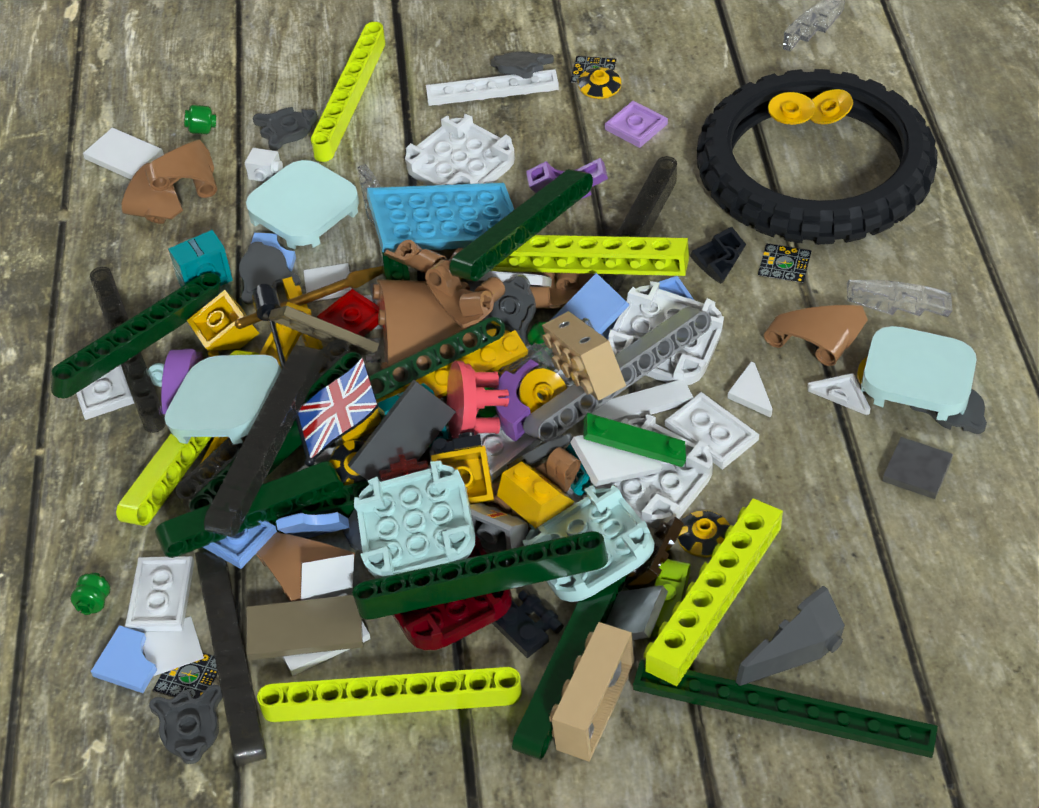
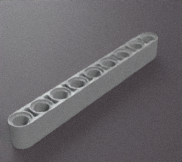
(634, 363)

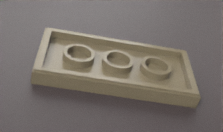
(321, 329)
(303, 627)

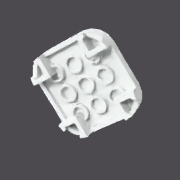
(460, 155)
(650, 308)
(671, 490)

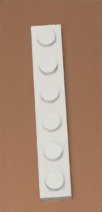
(491, 88)

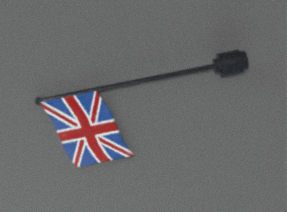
(334, 408)

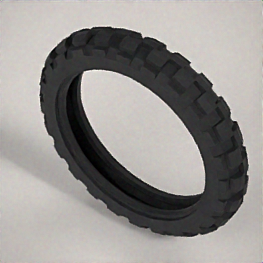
(817, 219)

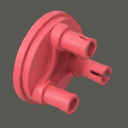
(468, 394)

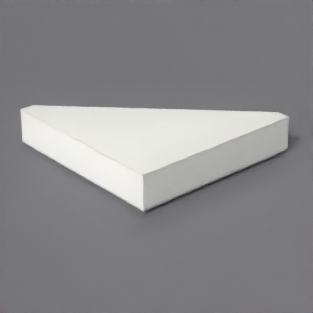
(841, 390)
(751, 391)

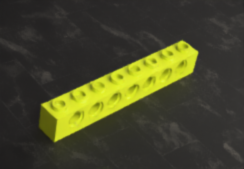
(600, 255)
(713, 592)

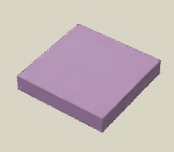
(636, 124)

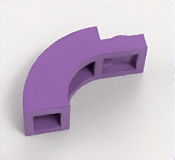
(544, 174)
(175, 370)
(514, 415)

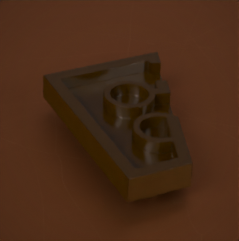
(666, 536)

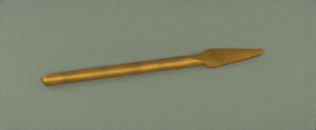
(353, 280)

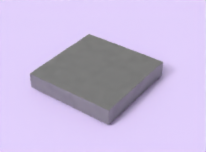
(917, 467)
(637, 610)

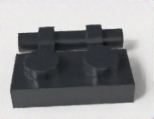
(465, 441)
(522, 630)

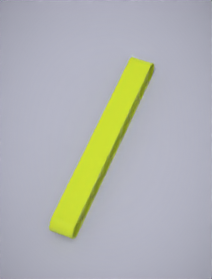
(348, 92)
(161, 476)
(377, 687)

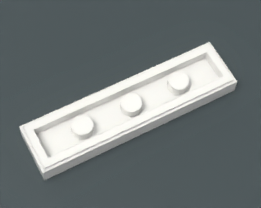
(646, 402)

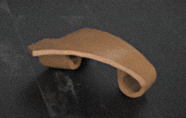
(187, 161)
(147, 203)
(415, 257)
(562, 289)
(459, 303)
(828, 327)
(559, 469)
(285, 556)

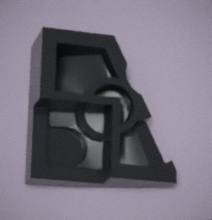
(719, 254)

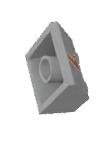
(497, 529)

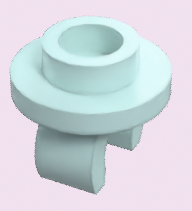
(156, 373)

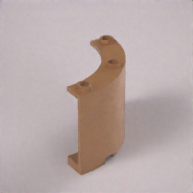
(412, 322)

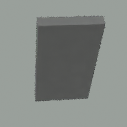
(405, 429)

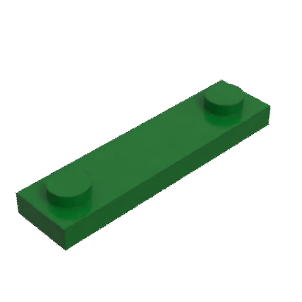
(634, 440)

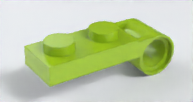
(675, 580)

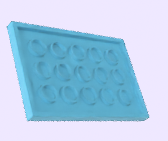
(437, 214)

